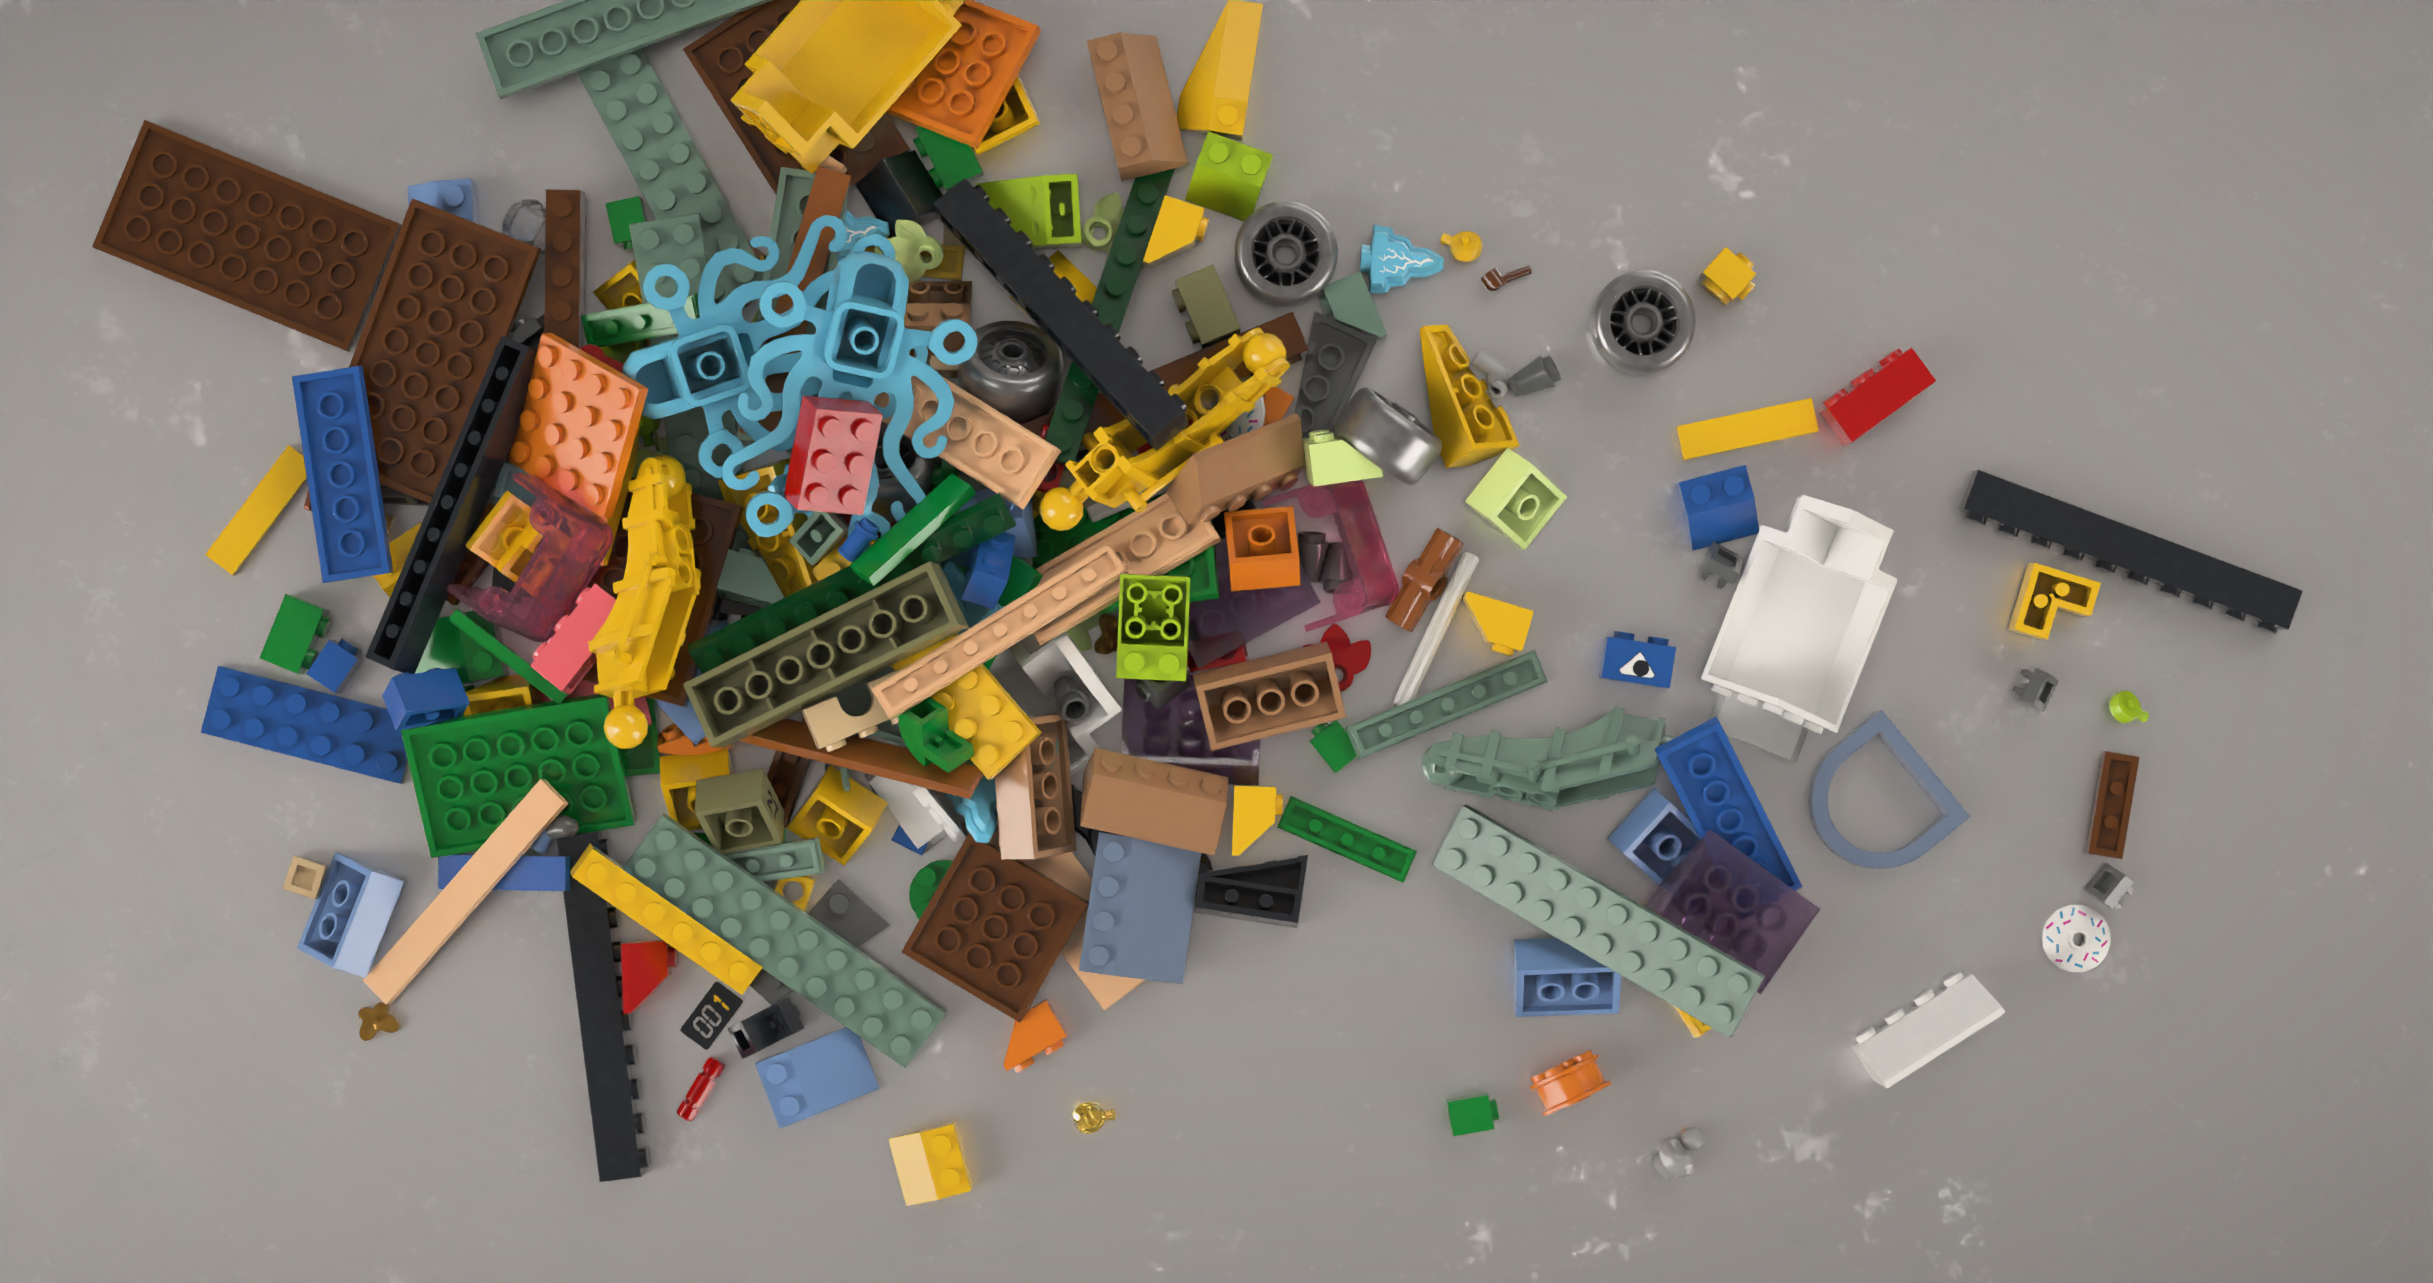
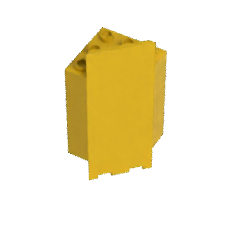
(839, 69)

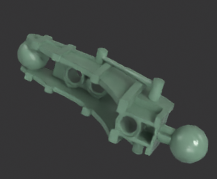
(1554, 771)

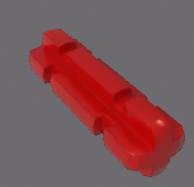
(700, 1089)

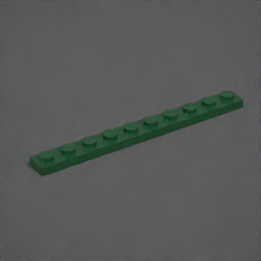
(1111, 303)
(952, 538)

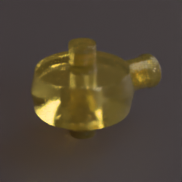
(1090, 1117)

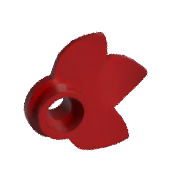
(1346, 656)

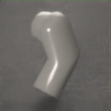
(1495, 372)

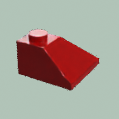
(644, 970)

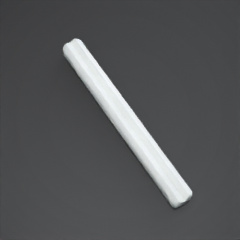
(1436, 628)

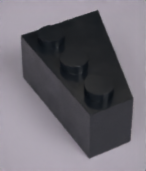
(1255, 892)

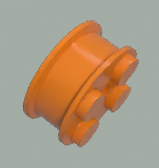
(1569, 1082)

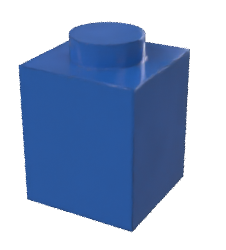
(336, 665)

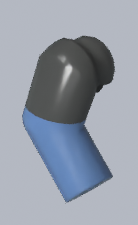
(559, 828)

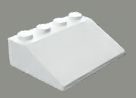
(1926, 1029)

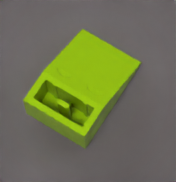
(1041, 207)
(1153, 627)

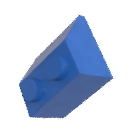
(1718, 507)

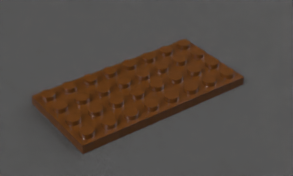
(246, 235)
(433, 336)

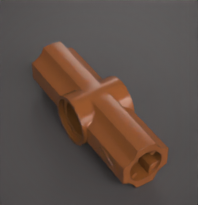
(1424, 580)

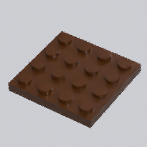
(995, 927)

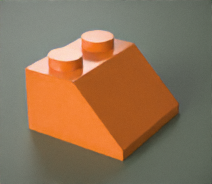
(1262, 548)

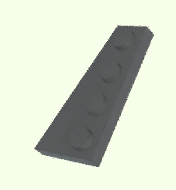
(1330, 372)
(843, 914)

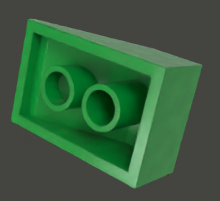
(455, 649)

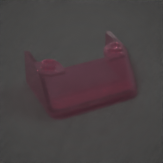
(1372, 570)
(555, 574)

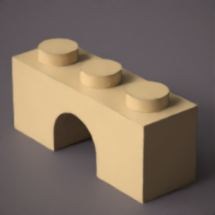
(831, 725)

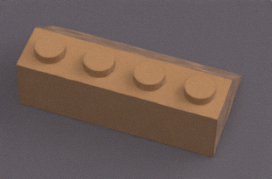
(1137, 104)
(1239, 470)
(1269, 696)
(1153, 801)
(1034, 802)

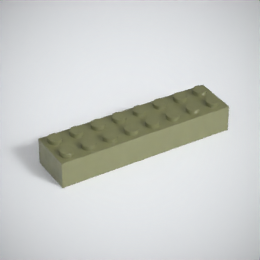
(825, 655)

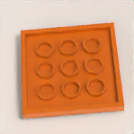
(969, 75)
(578, 424)

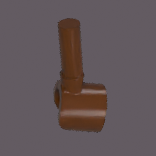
(1494, 280)

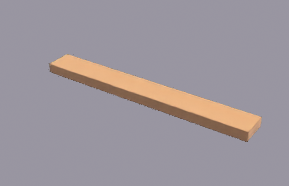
(999, 631)
(465, 891)

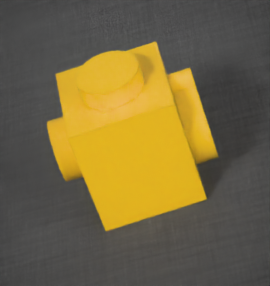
(1728, 277)

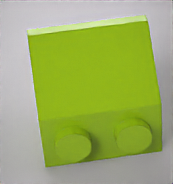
(1228, 177)

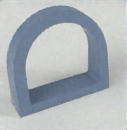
(1952, 811)

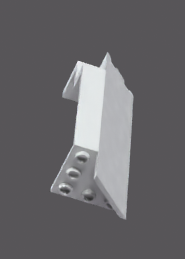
(1800, 626)
(1030, 682)

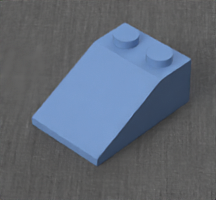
(1655, 836)
(816, 1076)

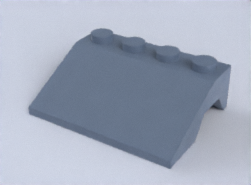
(1139, 909)

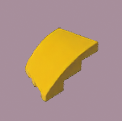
(506, 537)

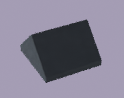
(900, 190)

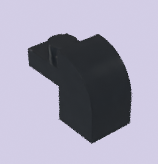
(766, 1027)

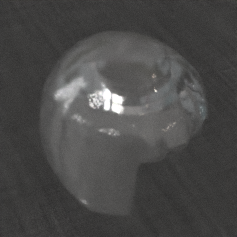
(526, 222)

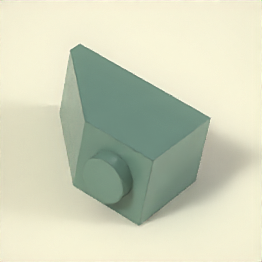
(1352, 305)
(819, 535)
(747, 580)

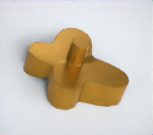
(1108, 640)
(376, 1020)

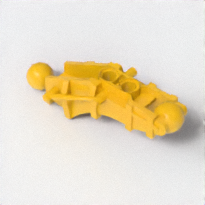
(1153, 469)
(653, 600)

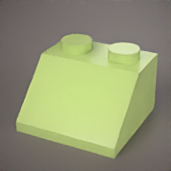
(1334, 460)
(1516, 498)

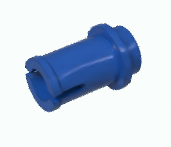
(859, 539)

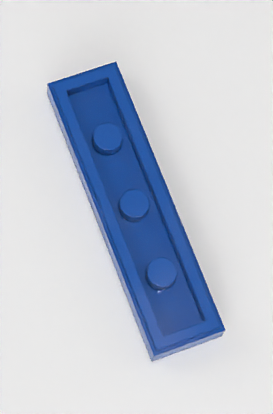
(527, 874)

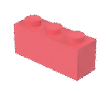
(567, 655)

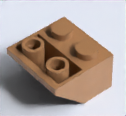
(935, 302)

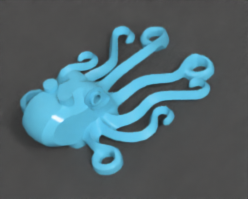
(855, 349)
(713, 353)

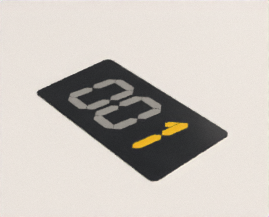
(711, 1015)

